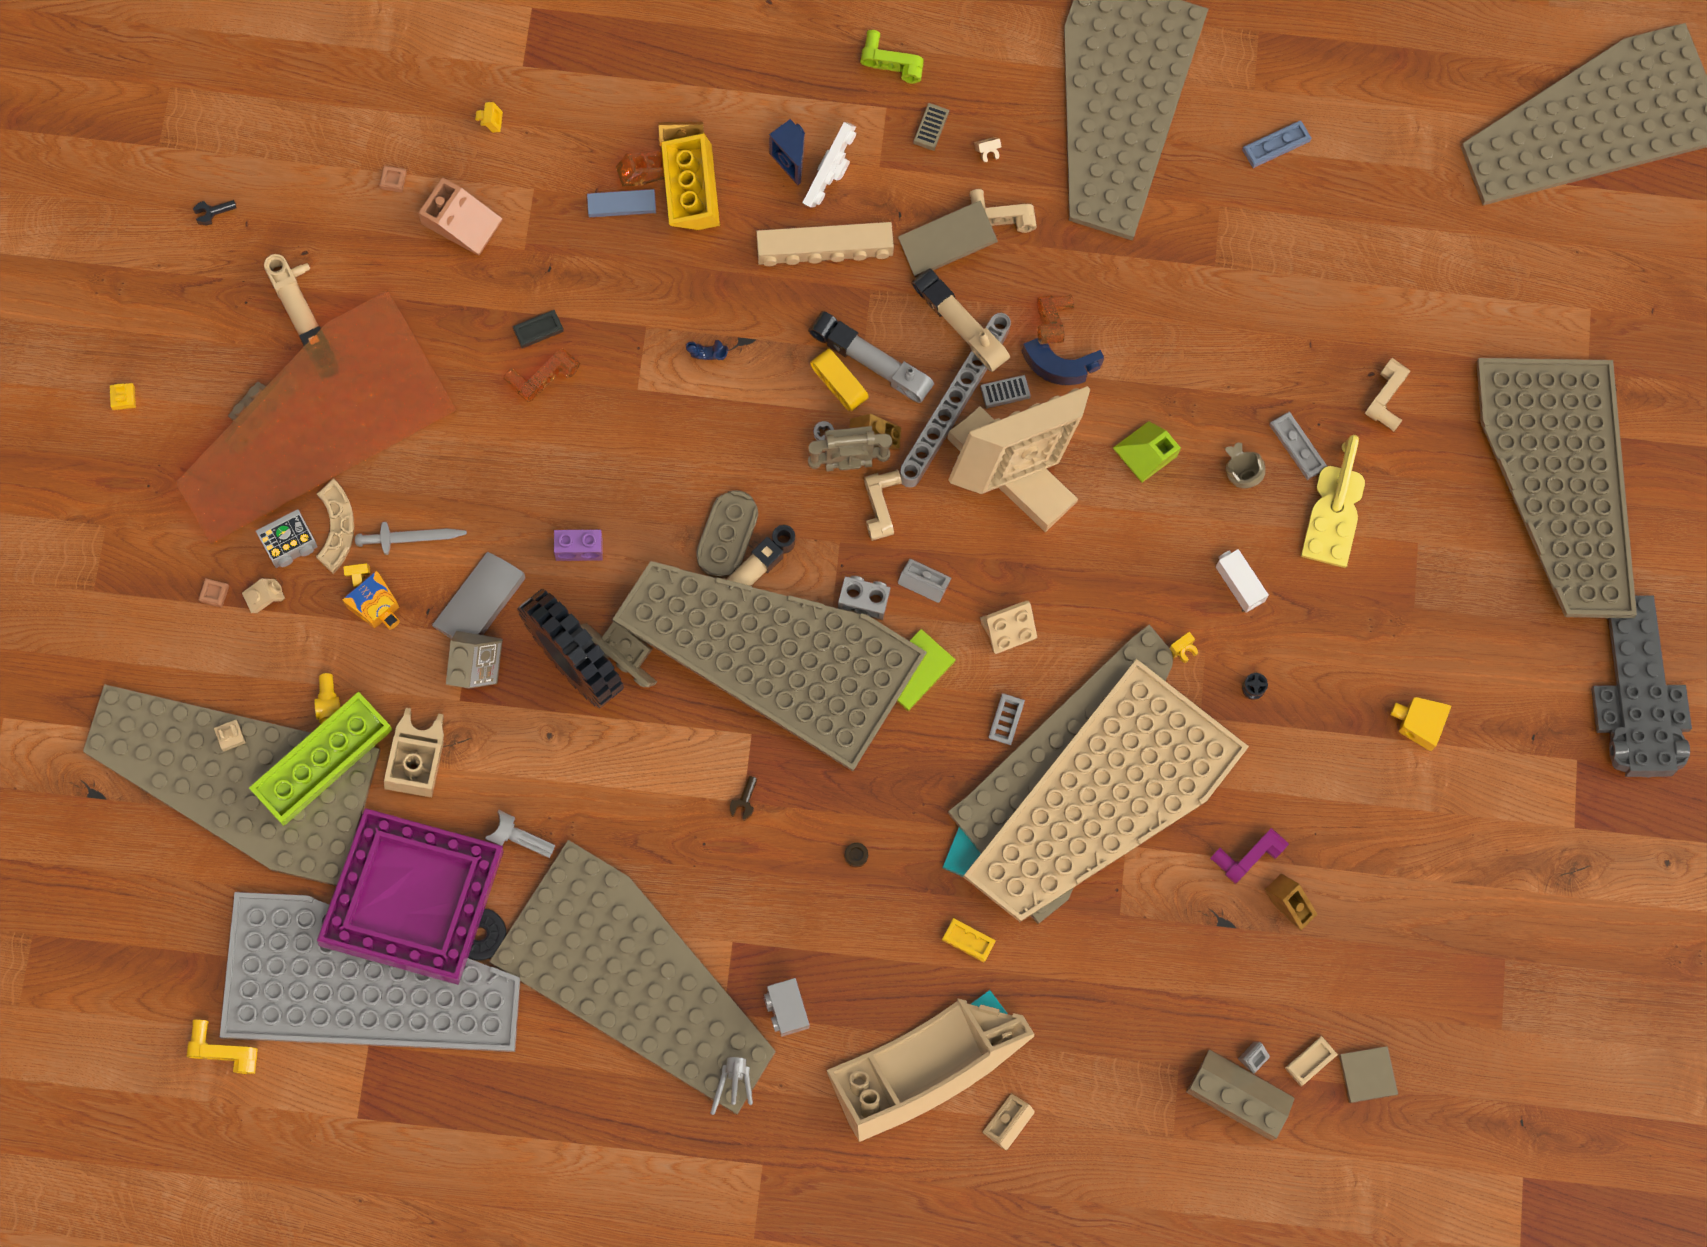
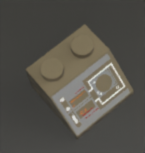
(473, 660)

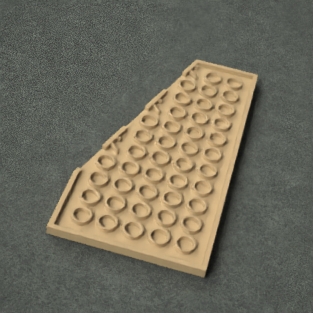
(1115, 785)

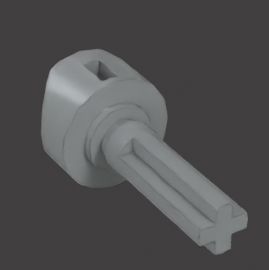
(507, 831)

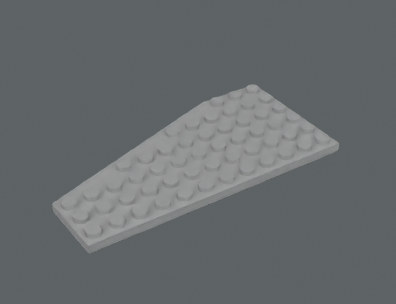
(300, 992)

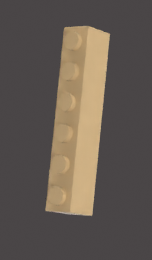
(825, 243)

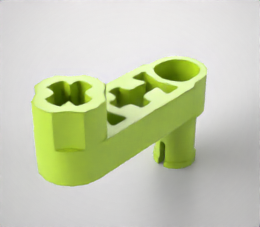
(908, 64)

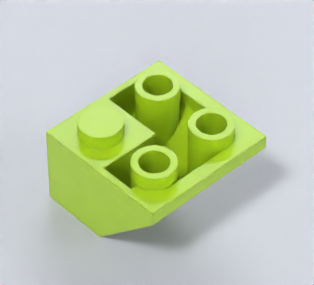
(1147, 450)

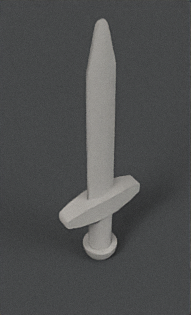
(387, 538)

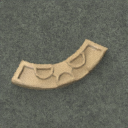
(341, 526)

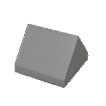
(1254, 1056)

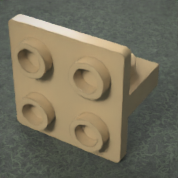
(1010, 626)

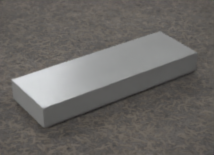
(1298, 445)

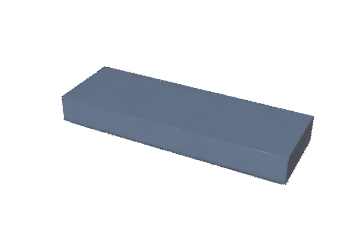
(1276, 144)
(621, 203)

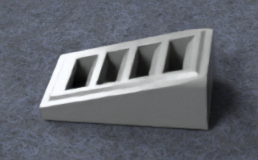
(1012, 700)

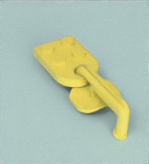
(1334, 515)

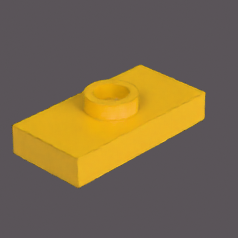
(968, 940)

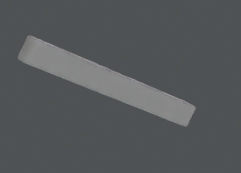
(949, 408)

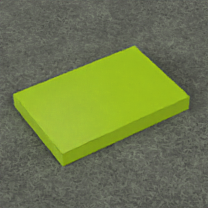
(928, 672)

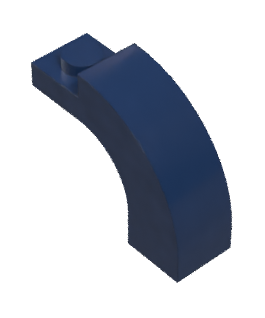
(1059, 370)

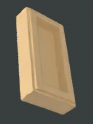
(1311, 1061)

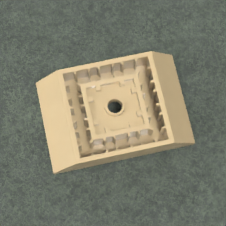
(1019, 443)

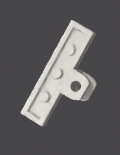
(832, 165)

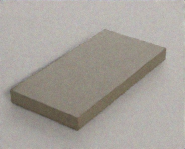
(948, 238)

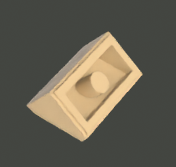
(1009, 1121)

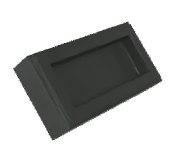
(538, 329)

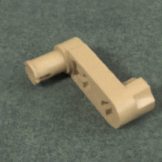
(1020, 214)
(1396, 374)
(881, 525)

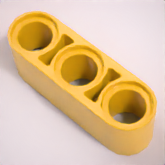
(839, 380)

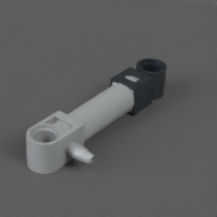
(847, 342)

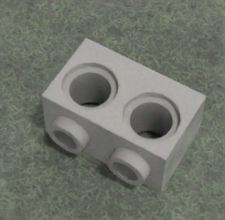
(862, 602)

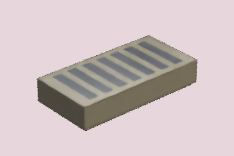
(931, 126)

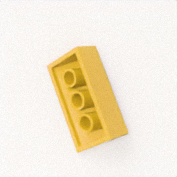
(690, 182)

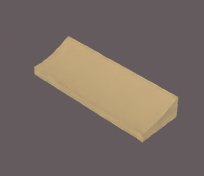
(1037, 495)

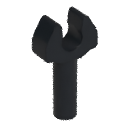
(211, 211)

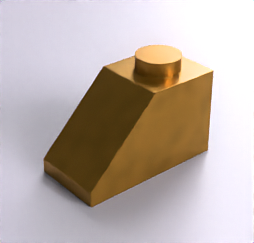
(1291, 901)

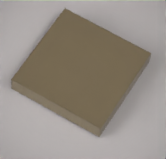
(1368, 1074)

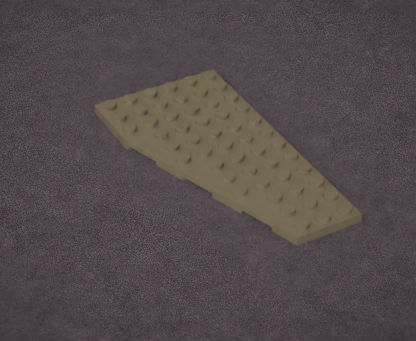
(1121, 96)
(1610, 114)

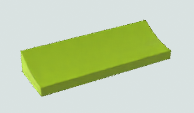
(321, 758)

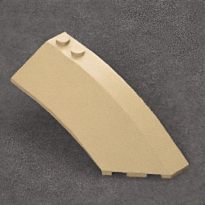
(925, 1066)

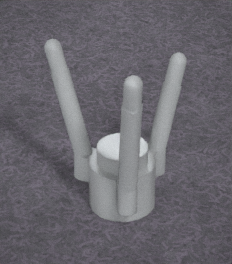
(735, 1069)

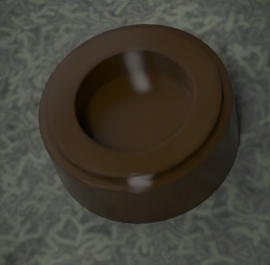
(856, 855)

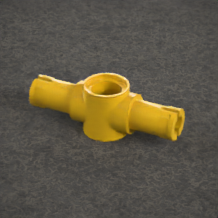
(327, 700)

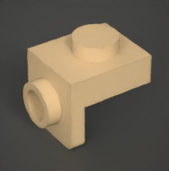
(263, 594)

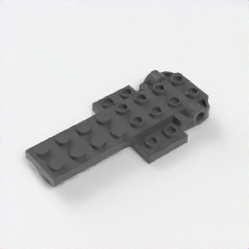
(1642, 710)

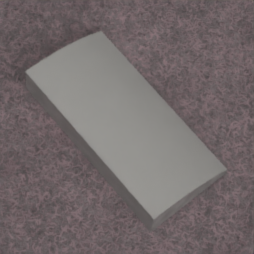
(480, 597)

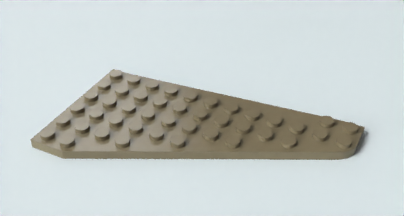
(1003, 791)

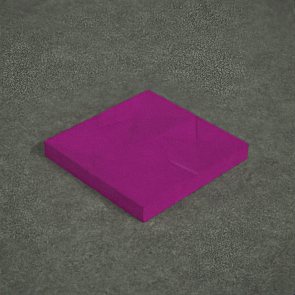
(410, 896)

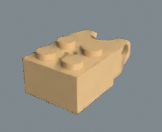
(416, 748)

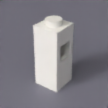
(1241, 580)

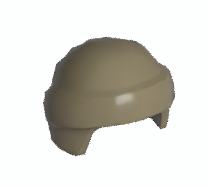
(1244, 468)

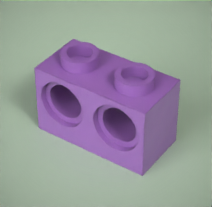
(578, 545)

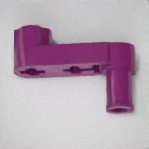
(1270, 843)

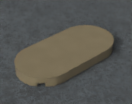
(727, 534)

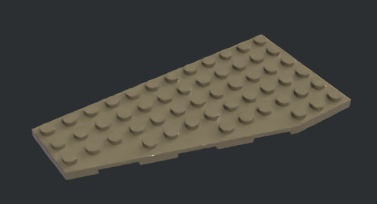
(1563, 462)
(787, 657)
(178, 760)
(623, 969)

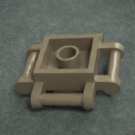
(849, 449)

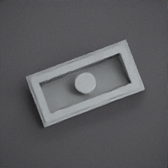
(924, 580)

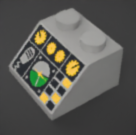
(287, 539)

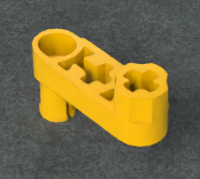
(243, 1057)

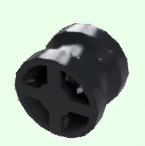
(1257, 682)

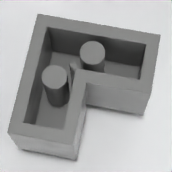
(787, 1007)

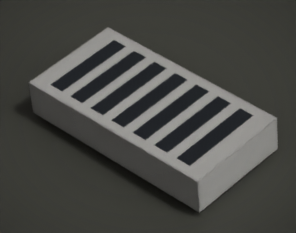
(1005, 391)

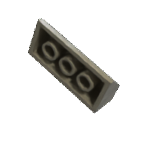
(1241, 1095)

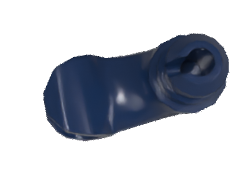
(714, 352)

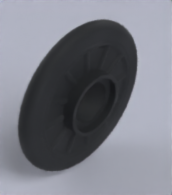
(495, 935)

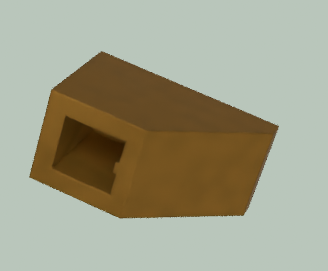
(879, 426)

